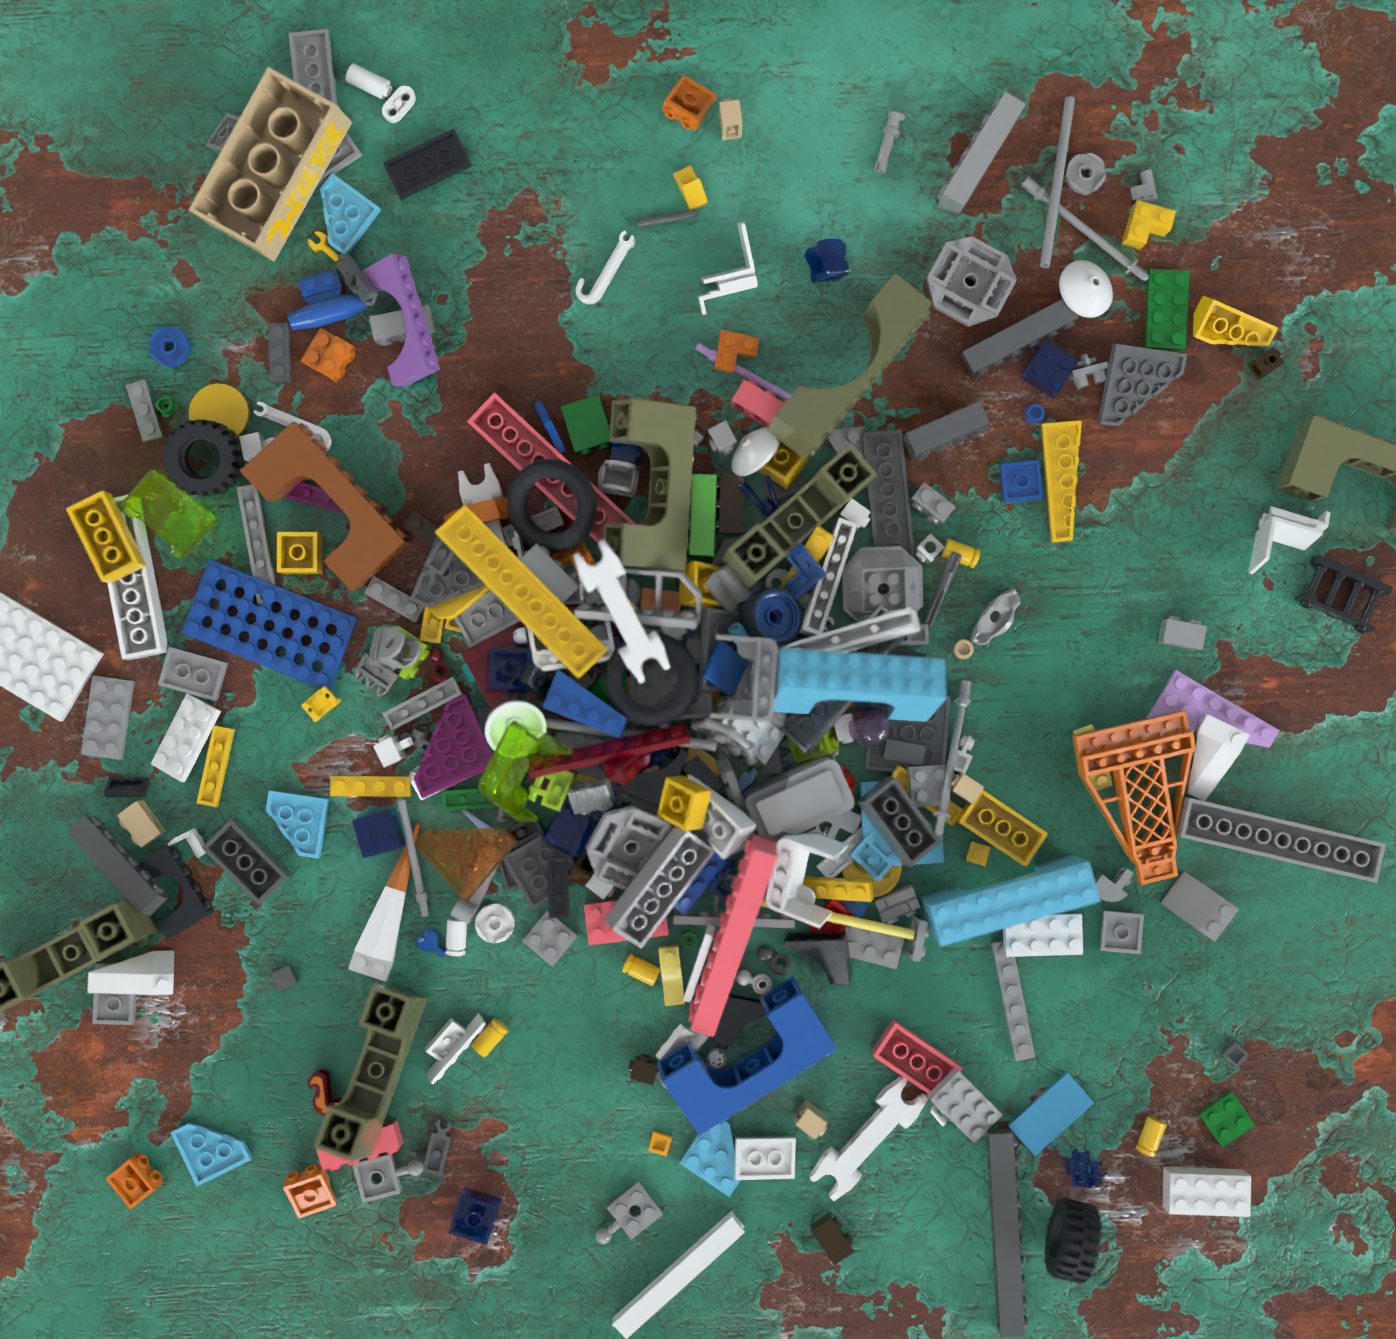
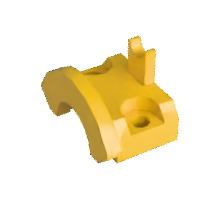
(320, 703)

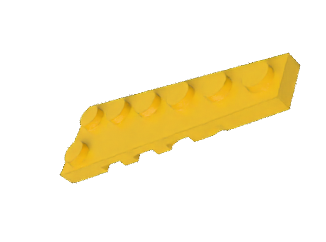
(1061, 459)

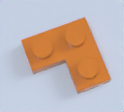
(733, 344)
(566, 557)

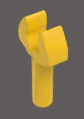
(322, 246)

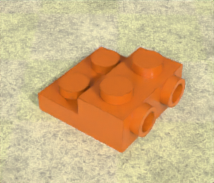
(688, 103)
(329, 355)
(135, 1180)
(309, 1191)

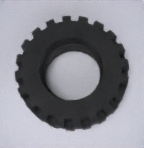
(177, 458)
(1073, 1241)

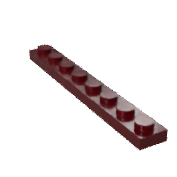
(609, 750)

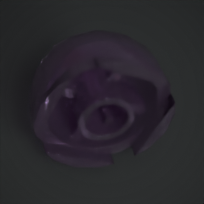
(869, 726)

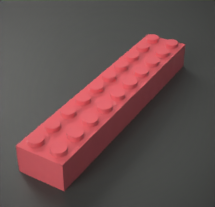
(523, 446)
(733, 934)

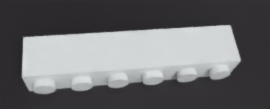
(824, 591)

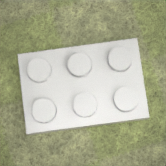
(764, 1158)

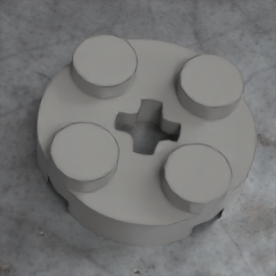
(1074, 176)

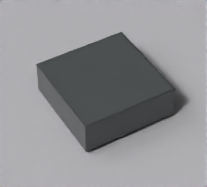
(284, 977)
(1234, 1054)

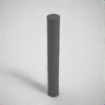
(666, 218)

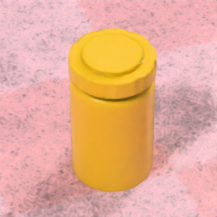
(969, 554)
(641, 969)
(489, 1037)
(1151, 1136)

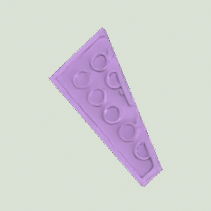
(1197, 701)

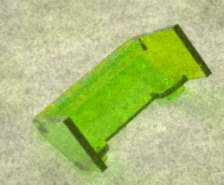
(509, 765)

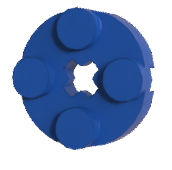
(169, 335)

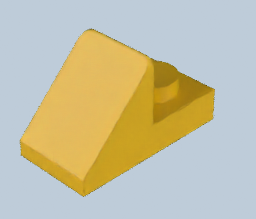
(690, 188)

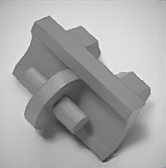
(1097, 370)

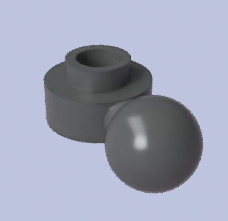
(766, 955)

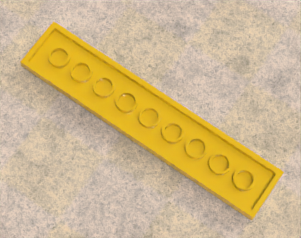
(521, 591)

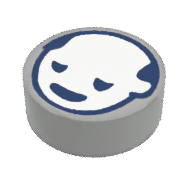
(716, 1058)

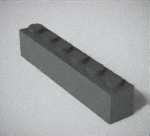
(1017, 337)
(117, 864)

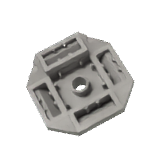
(984, 266)
(876, 566)
(608, 850)

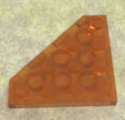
(465, 855)

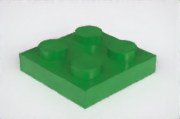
(1226, 1119)

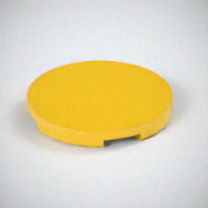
(222, 405)
(880, 888)

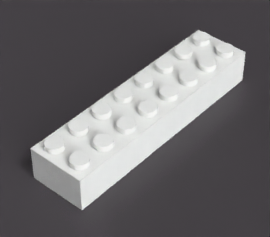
(137, 602)

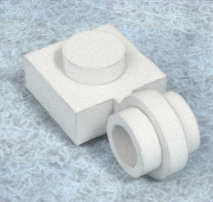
(964, 759)

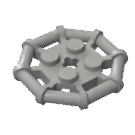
(737, 748)

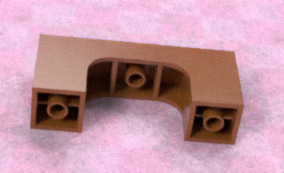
(300, 457)

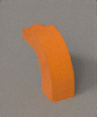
(487, 510)

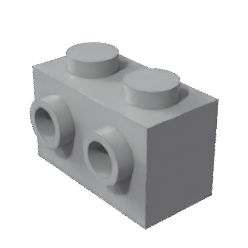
(721, 440)
(932, 504)

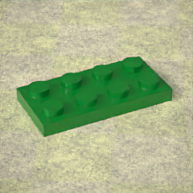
(1166, 309)

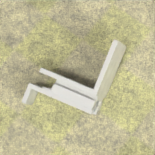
(732, 280)
(1286, 529)

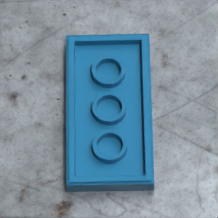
(1050, 1113)

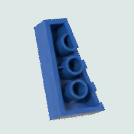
(579, 704)

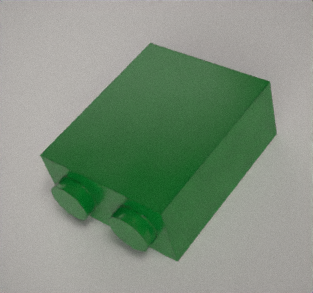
(587, 425)

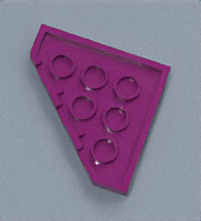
(455, 750)

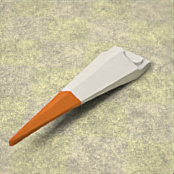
(378, 942)

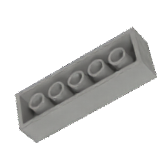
(979, 154)
(659, 886)

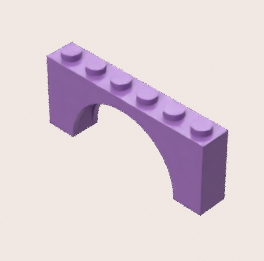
(418, 354)

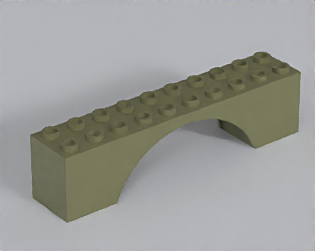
(813, 414)

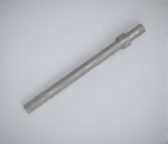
(421, 895)

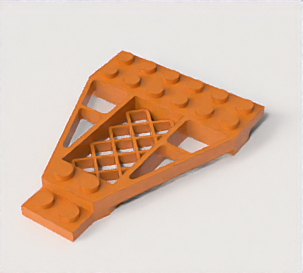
(1124, 748)

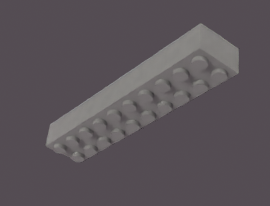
(1280, 839)

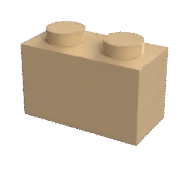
(730, 119)
(966, 787)
(141, 823)
(810, 1119)

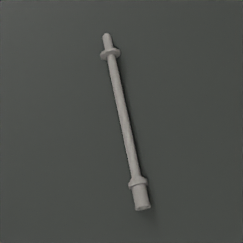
(1041, 194)
(962, 702)

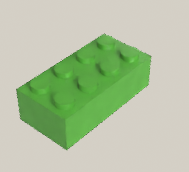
(702, 517)

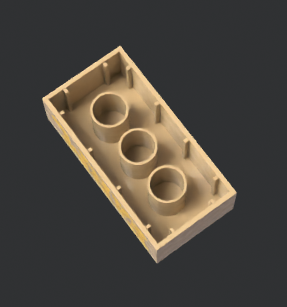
(271, 164)

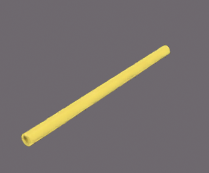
(865, 924)

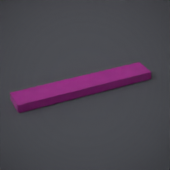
(317, 497)

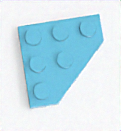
(345, 214)
(300, 820)
(209, 1151)
(713, 1158)

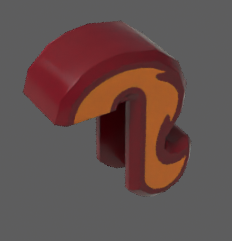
(323, 1096)

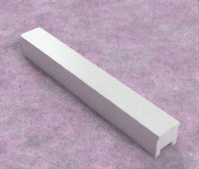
(862, 633)
(678, 1275)

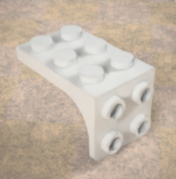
(763, 734)

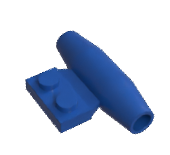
(324, 302)

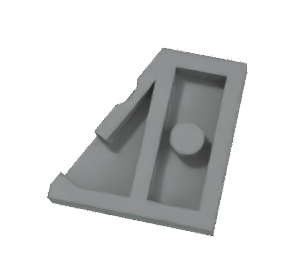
(843, 437)

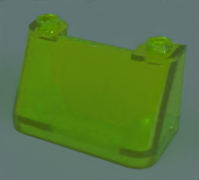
(170, 513)

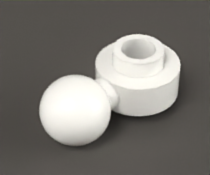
(744, 978)

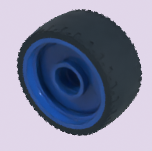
(780, 606)

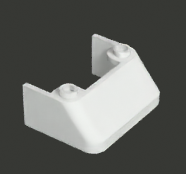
(548, 661)
(786, 887)

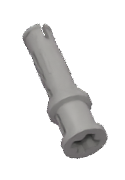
(890, 133)

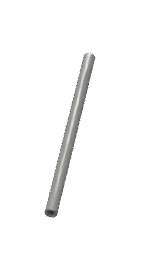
(1057, 182)
(582, 728)

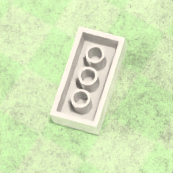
(1206, 1191)

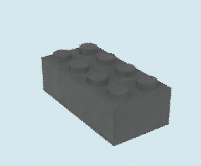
(944, 431)
(898, 821)
(247, 861)

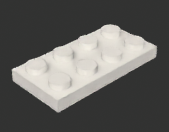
(185, 737)
(1045, 936)

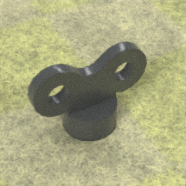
(418, 736)

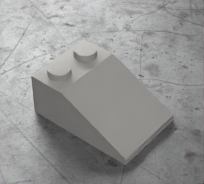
(1199, 906)

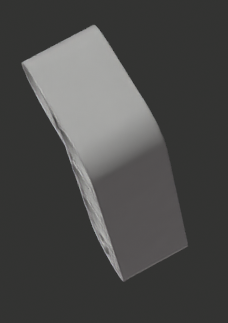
(467, 910)

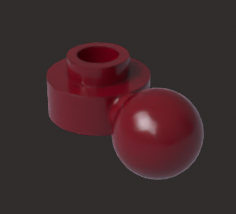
(436, 656)

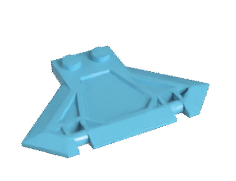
(874, 853)

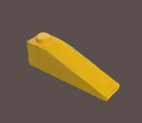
(1225, 325)

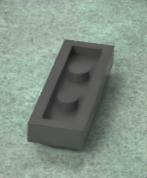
(279, 352)

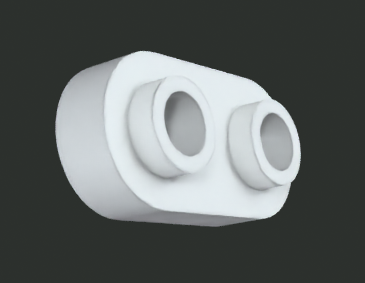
(397, 104)

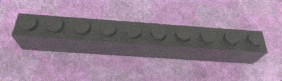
(1005, 1232)

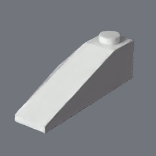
(1216, 750)
(725, 824)
(139, 975)

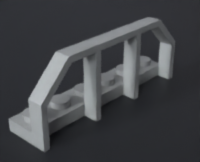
(647, 615)
(706, 918)

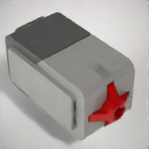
(799, 798)

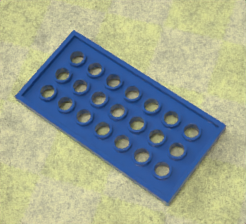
(289, 600)

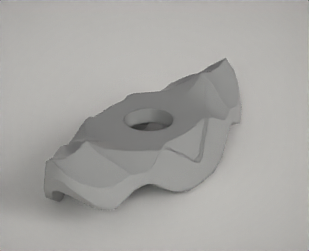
(986, 629)

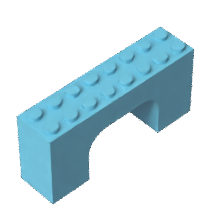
(907, 684)
(1050, 890)

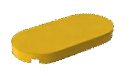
(455, 606)

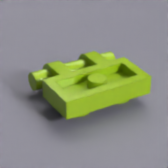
(556, 789)

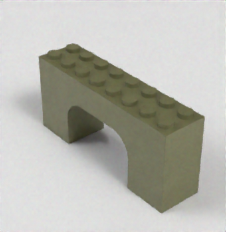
(668, 439)
(1320, 450)
(798, 518)
(72, 952)
(356, 1122)

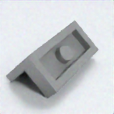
(727, 588)

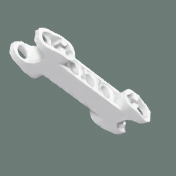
(487, 490)
(604, 578)
(844, 1163)

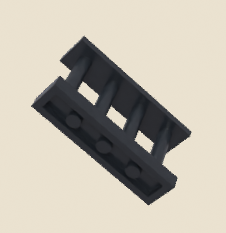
(1341, 574)

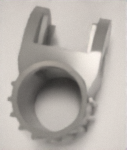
(618, 478)
(389, 649)

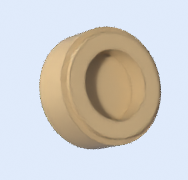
(963, 649)

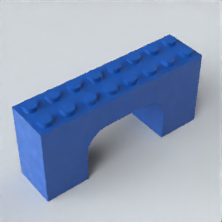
(715, 1094)

